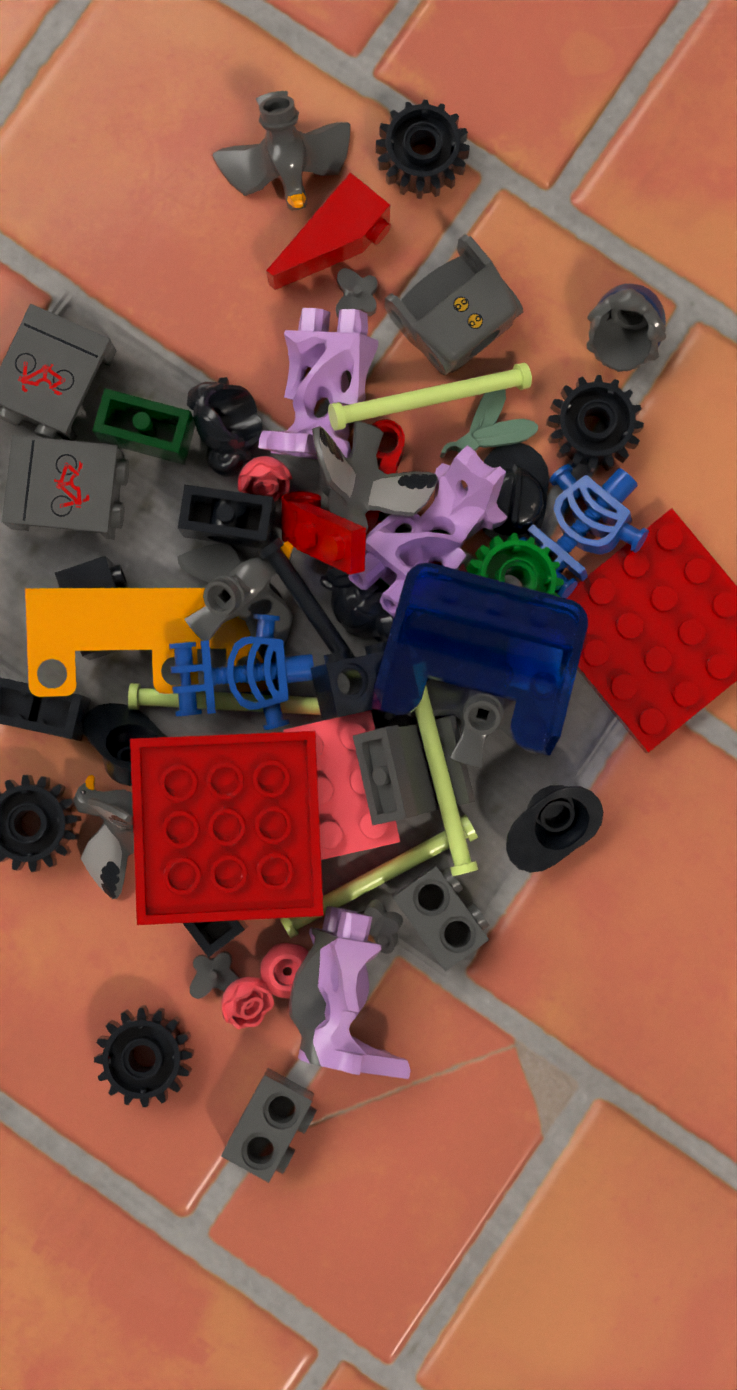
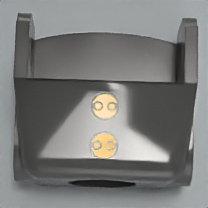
(456, 308)

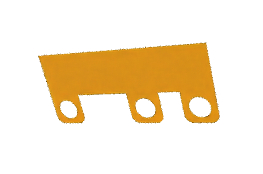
(118, 619)

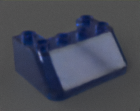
(484, 640)

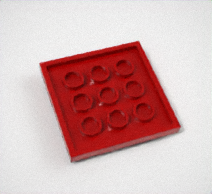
(659, 631)
(226, 827)

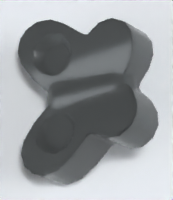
(357, 292)
(383, 925)
(212, 974)

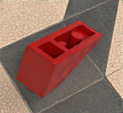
(336, 232)

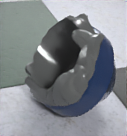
(626, 327)

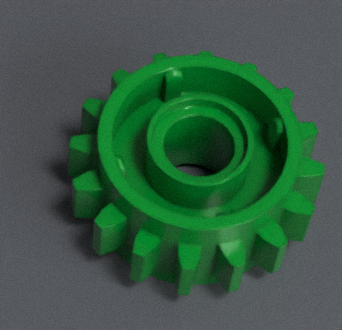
(520, 559)

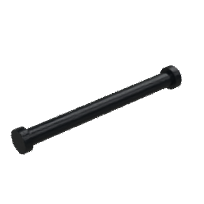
(311, 608)

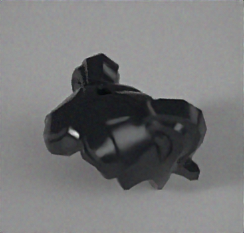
(226, 423)
(356, 608)

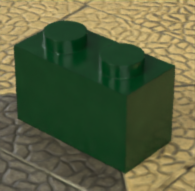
(144, 426)

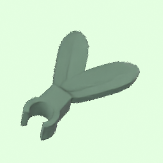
(487, 433)

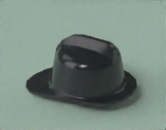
(523, 489)
(110, 731)
(553, 826)

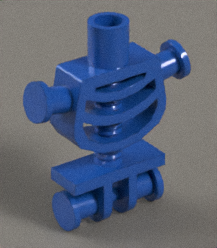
(605, 507)
(285, 670)

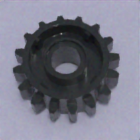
(426, 126)
(611, 407)
(55, 826)
(124, 1071)

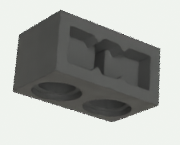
(432, 922)
(261, 1121)

